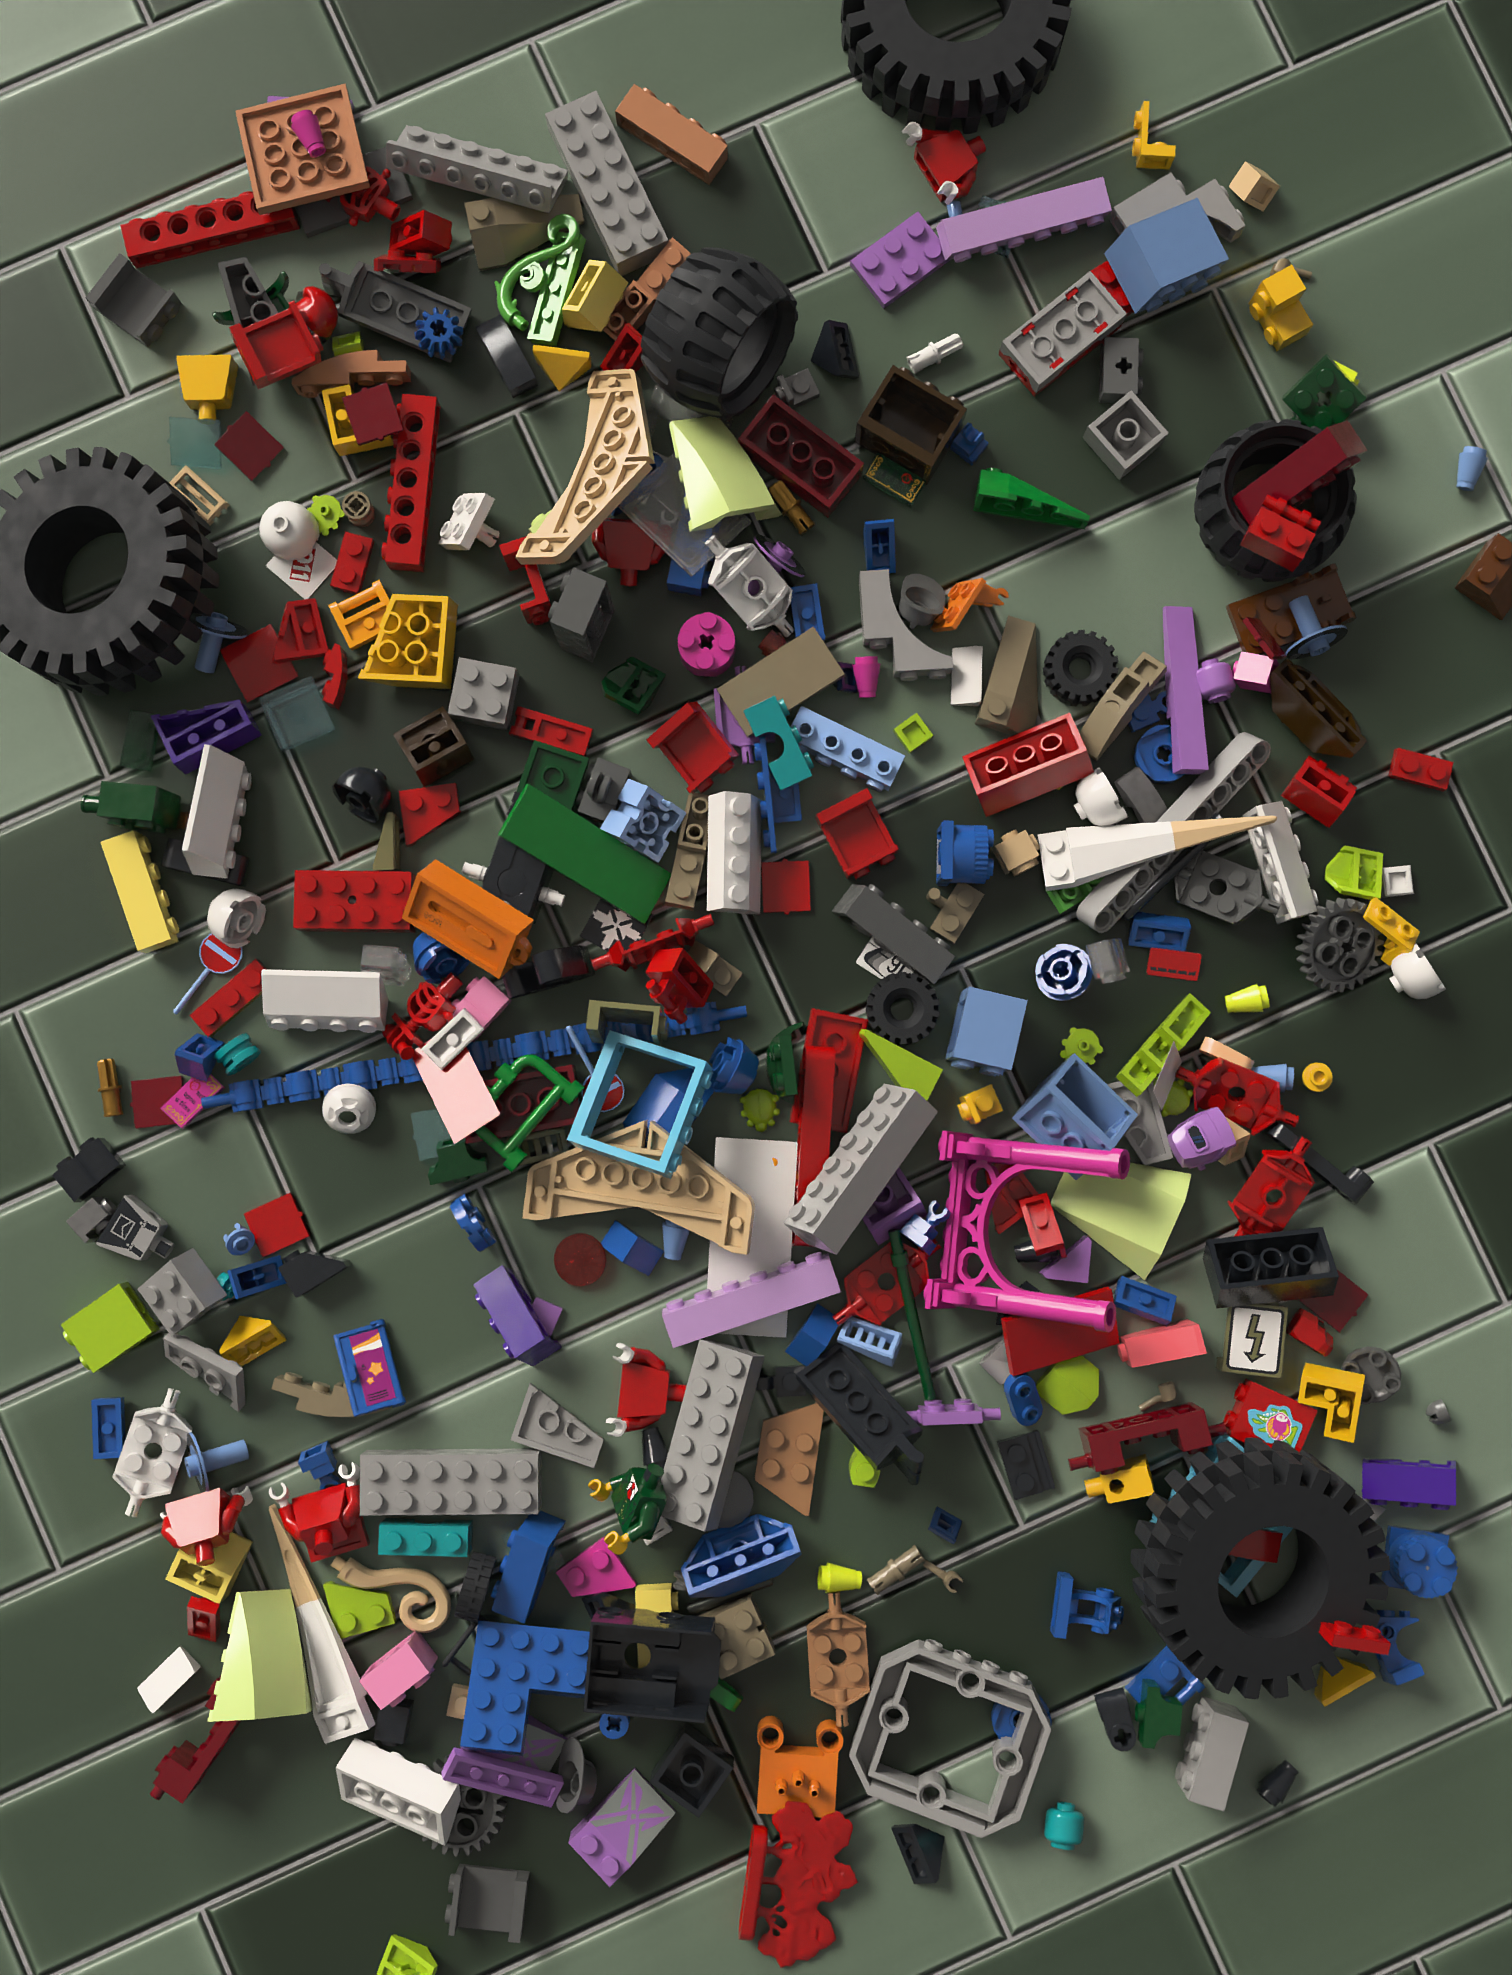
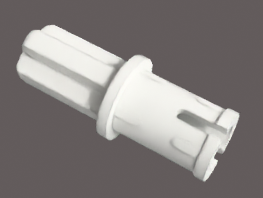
(934, 353)

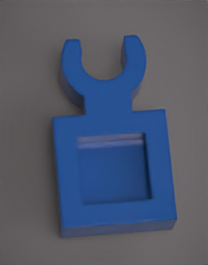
(1147, 712)

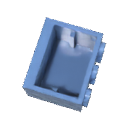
(1166, 256)
(985, 1031)
(1075, 1110)

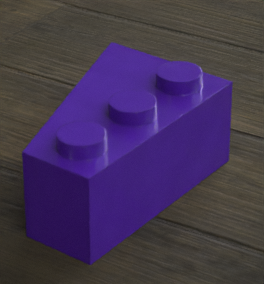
(219, 725)

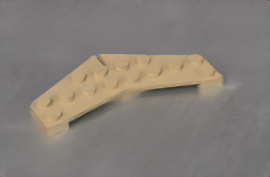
(609, 468)
(693, 1198)

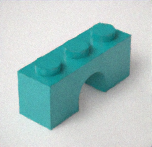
(792, 764)
(410, 1538)

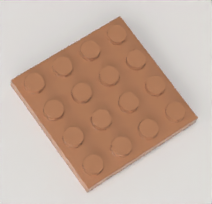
(280, 165)

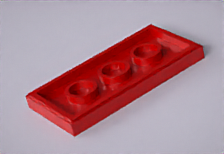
(842, 1033)
(1040, 1342)

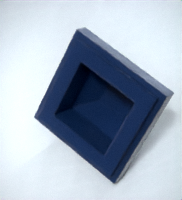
(847, 683)
(945, 1525)

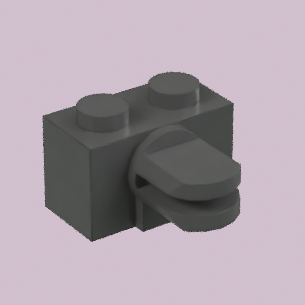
(602, 790)

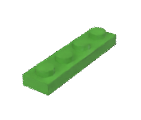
(558, 285)

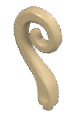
(365, 1578)

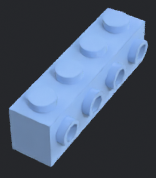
(847, 750)

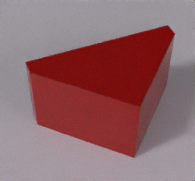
(625, 351)

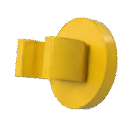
(1317, 1077)

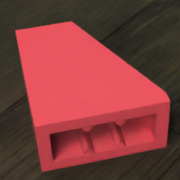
(1162, 1344)

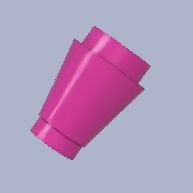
(308, 131)
(866, 675)

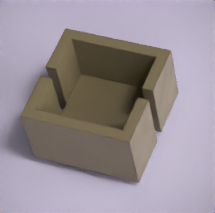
(739, 1636)

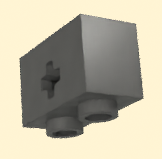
(1117, 354)

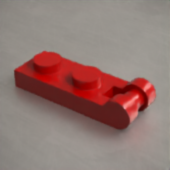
(552, 731)

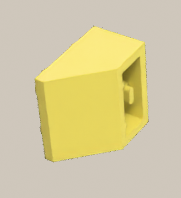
(594, 297)
(213, 1580)

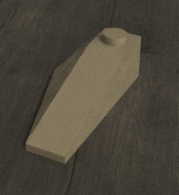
(508, 230)
(1012, 687)

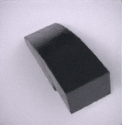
(507, 356)

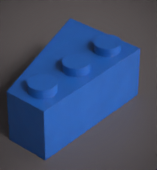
(525, 1565)

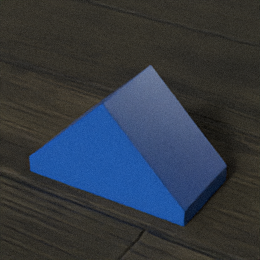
(880, 545)
(196, 1056)
(631, 1248)
(256, 1277)
(813, 1336)

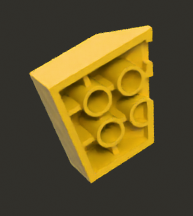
(414, 643)

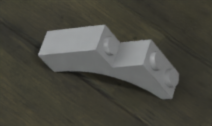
(1170, 193)
(884, 626)

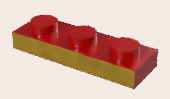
(230, 999)

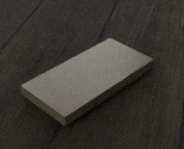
(791, 673)

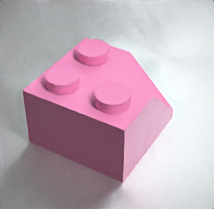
(398, 1670)

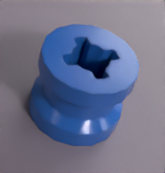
(614, 1732)

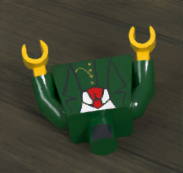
(637, 1502)

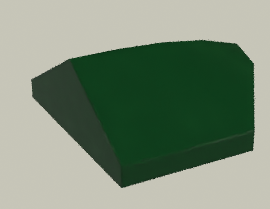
(632, 684)

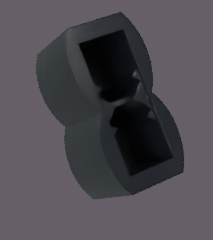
(88, 1169)

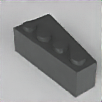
(246, 294)
(894, 931)

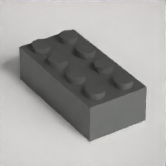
(581, 614)

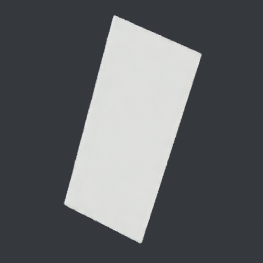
(772, 1188)

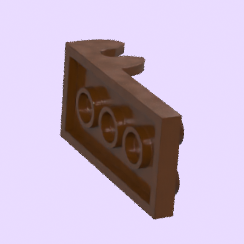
(1273, 608)

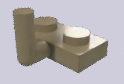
(954, 911)

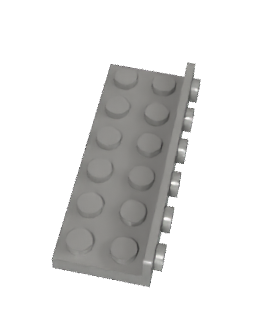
(476, 168)

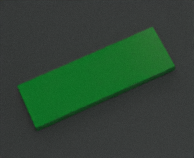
(584, 853)

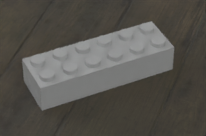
(607, 183)
(860, 1167)
(709, 1433)
(450, 1481)

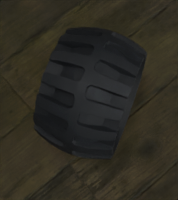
(718, 332)
(1223, 527)

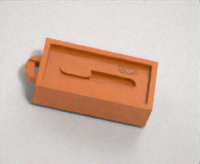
(468, 919)

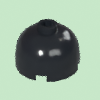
(365, 791)

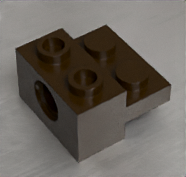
(433, 746)

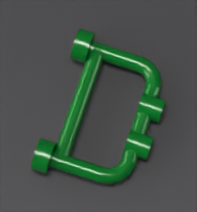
(506, 1075)

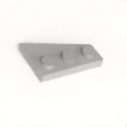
(1147, 1131)

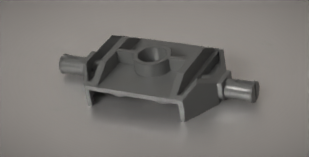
(1242, 892)

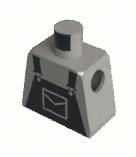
(136, 1231)

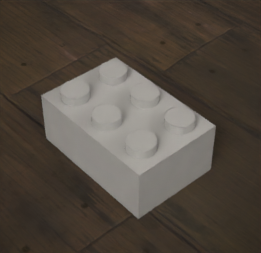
(1211, 1753)

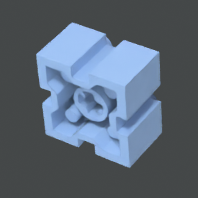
(643, 820)

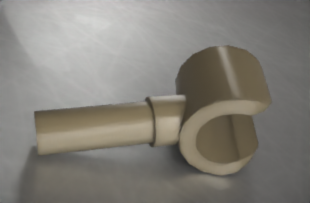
(1283, 263)
(1167, 1393)
(945, 1576)

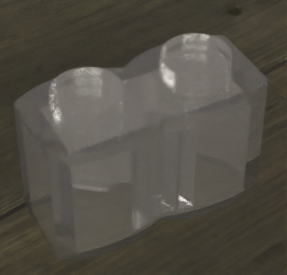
(1108, 960)
(388, 962)

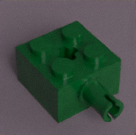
(1322, 378)
(134, 806)

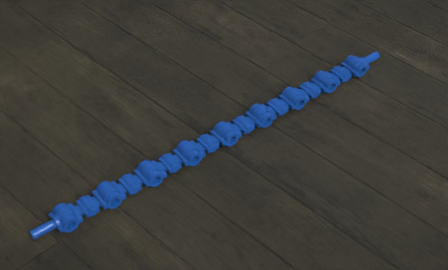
(307, 1084)

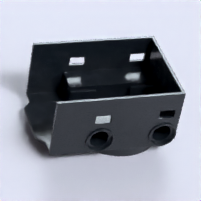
(673, 1682)

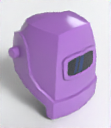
(1201, 1139)

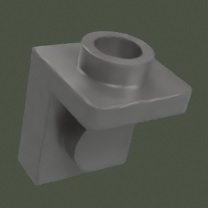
(796, 389)

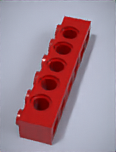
(197, 237)
(411, 554)

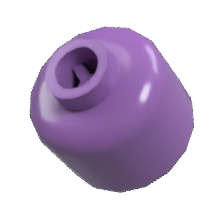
(1215, 680)

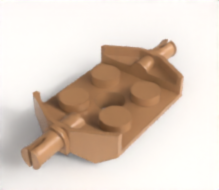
(841, 1682)

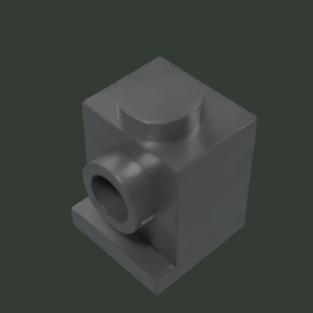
(92, 1218)

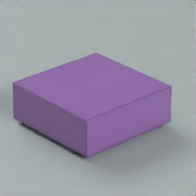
(547, 1313)

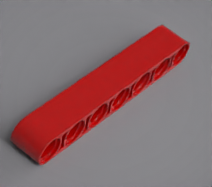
(814, 1118)

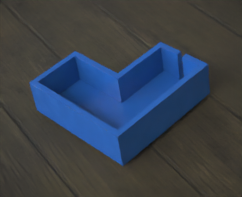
(507, 1669)

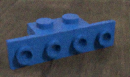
(778, 804)

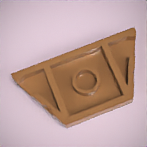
(790, 1455)

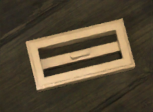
(214, 510)

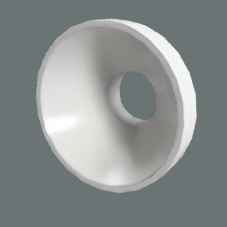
(349, 1098)

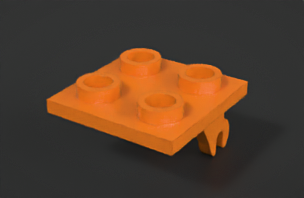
(961, 598)

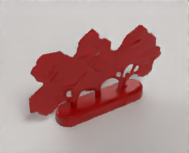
(805, 1879)

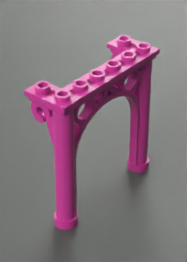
(949, 1289)

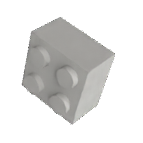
(1125, 435)
(483, 693)
(182, 1291)

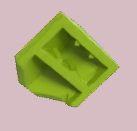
(1356, 872)
(1070, 1385)
(406, 1958)

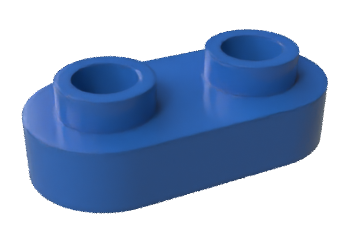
(1024, 1403)

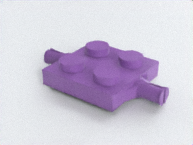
(732, 731)
(960, 1412)

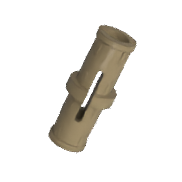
(896, 1569)

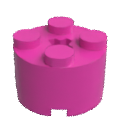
(706, 628)

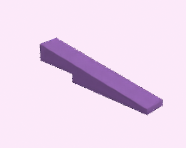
(1183, 692)

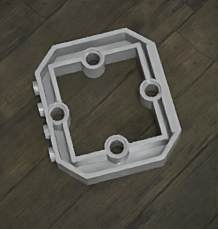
(947, 1805)

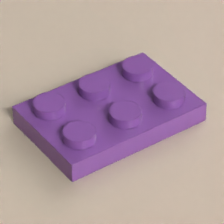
(899, 260)

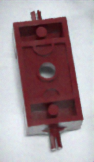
(1183, 1423)
(186, 1766)

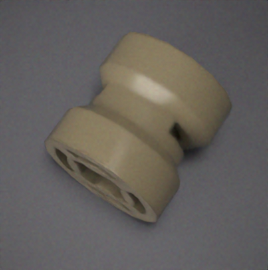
(360, 515)

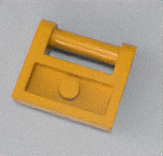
(364, 625)

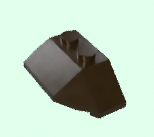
(1313, 712)

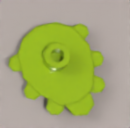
(327, 512)
(1083, 1044)
(1177, 1100)
(760, 1108)

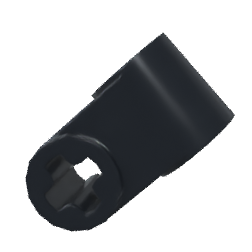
(1115, 1715)

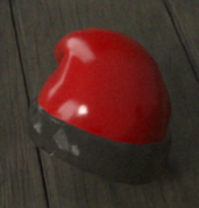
(320, 311)

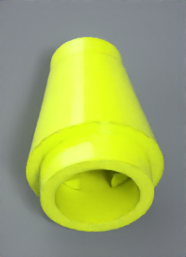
(1248, 1000)
(838, 1578)

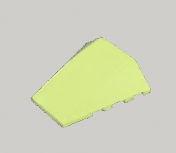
(717, 474)
(1125, 1215)
(263, 1660)

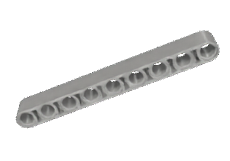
(1199, 802)

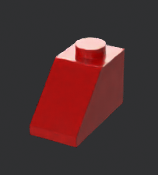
(421, 234)

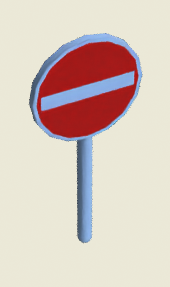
(216, 958)
(616, 1089)

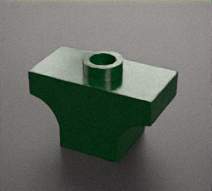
(456, 1162)
(1156, 1715)

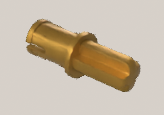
(790, 506)
(109, 1088)

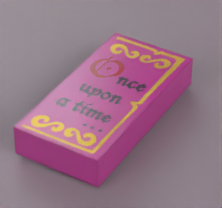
(187, 1101)

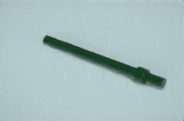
(900, 1261)

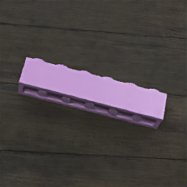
(1024, 219)
(750, 1300)

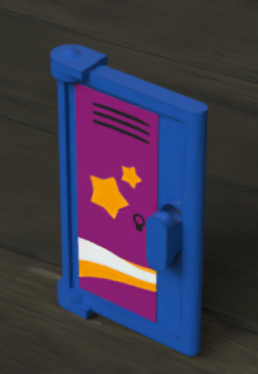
(368, 1357)

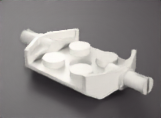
(732, 574)
(148, 1476)

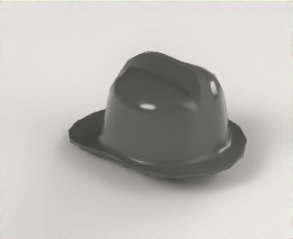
(921, 600)
(578, 1777)

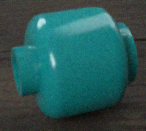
(1064, 1826)

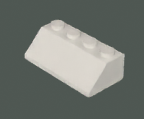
(216, 813)
(734, 853)
(1281, 864)
(324, 1000)
(398, 1790)

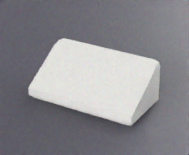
(966, 676)
(452, 1038)
(167, 1678)

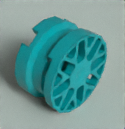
(237, 1054)

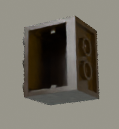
(910, 423)

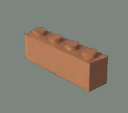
(672, 133)

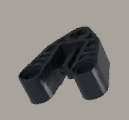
(548, 971)

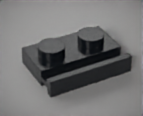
(1026, 1464)

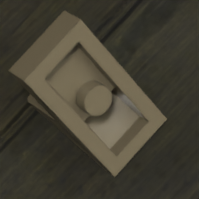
(717, 969)

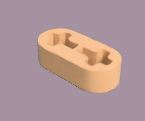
(1216, 1049)

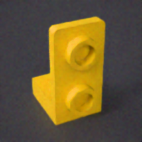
(1154, 155)
(1399, 933)
(979, 1104)

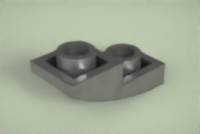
(1141, 796)

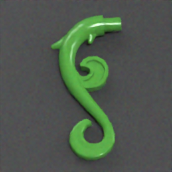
(537, 275)

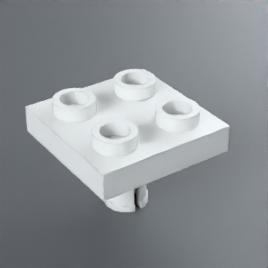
(468, 523)

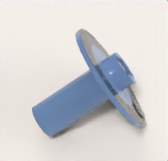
(214, 630)
(1315, 639)
(200, 1463)

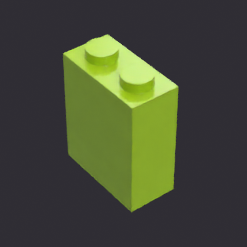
(109, 1327)

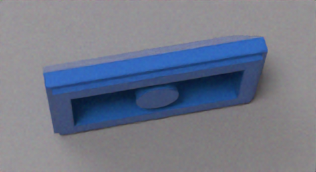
(1159, 931)

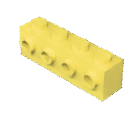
(140, 891)

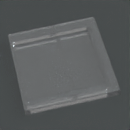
(661, 513)

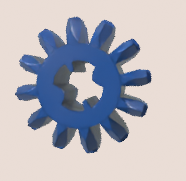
(434, 323)

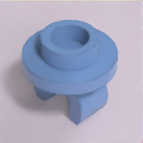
(239, 1241)

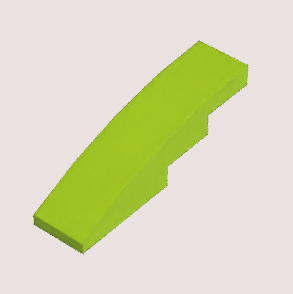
(1151, 1056)

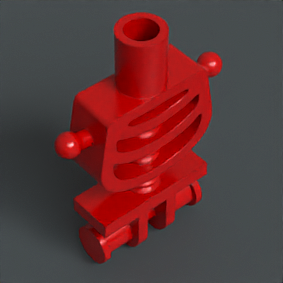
(370, 200)
(428, 1008)

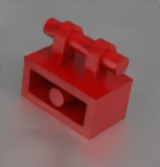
(1278, 537)
(1319, 791)
(677, 982)

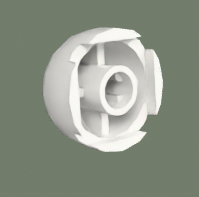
(289, 530)
(1098, 800)
(235, 916)
(1415, 975)

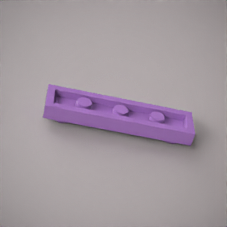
(502, 1777)

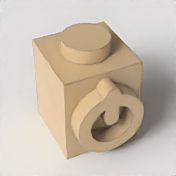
(1017, 852)

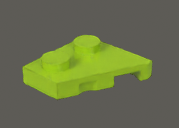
(358, 1609)

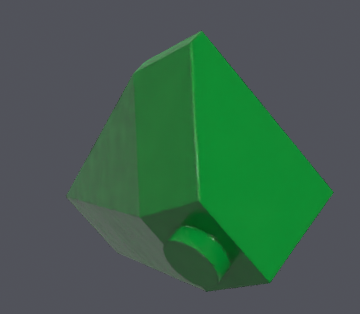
(1011, 497)

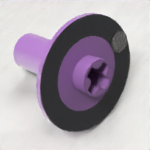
(779, 557)

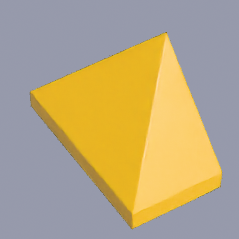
(561, 364)
(250, 1339)
(1348, 1679)

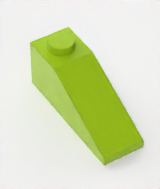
(903, 1066)

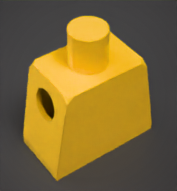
(207, 382)
(1135, 1479)

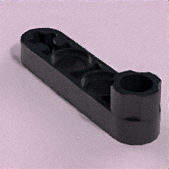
(1349, 1186)

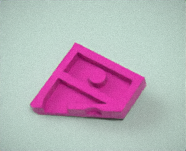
(595, 1572)

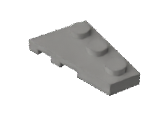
(219, 1373)
(555, 1430)

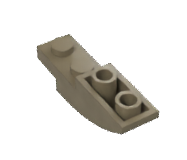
(1119, 703)
(690, 854)
(317, 1397)

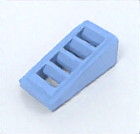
(866, 1348)

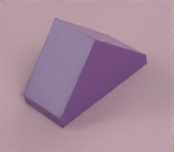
(1074, 1266)

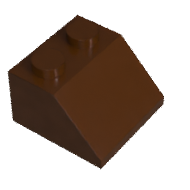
(1490, 577)

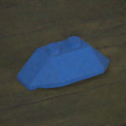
(663, 1100)
(739, 1557)

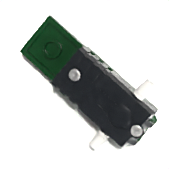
(512, 872)

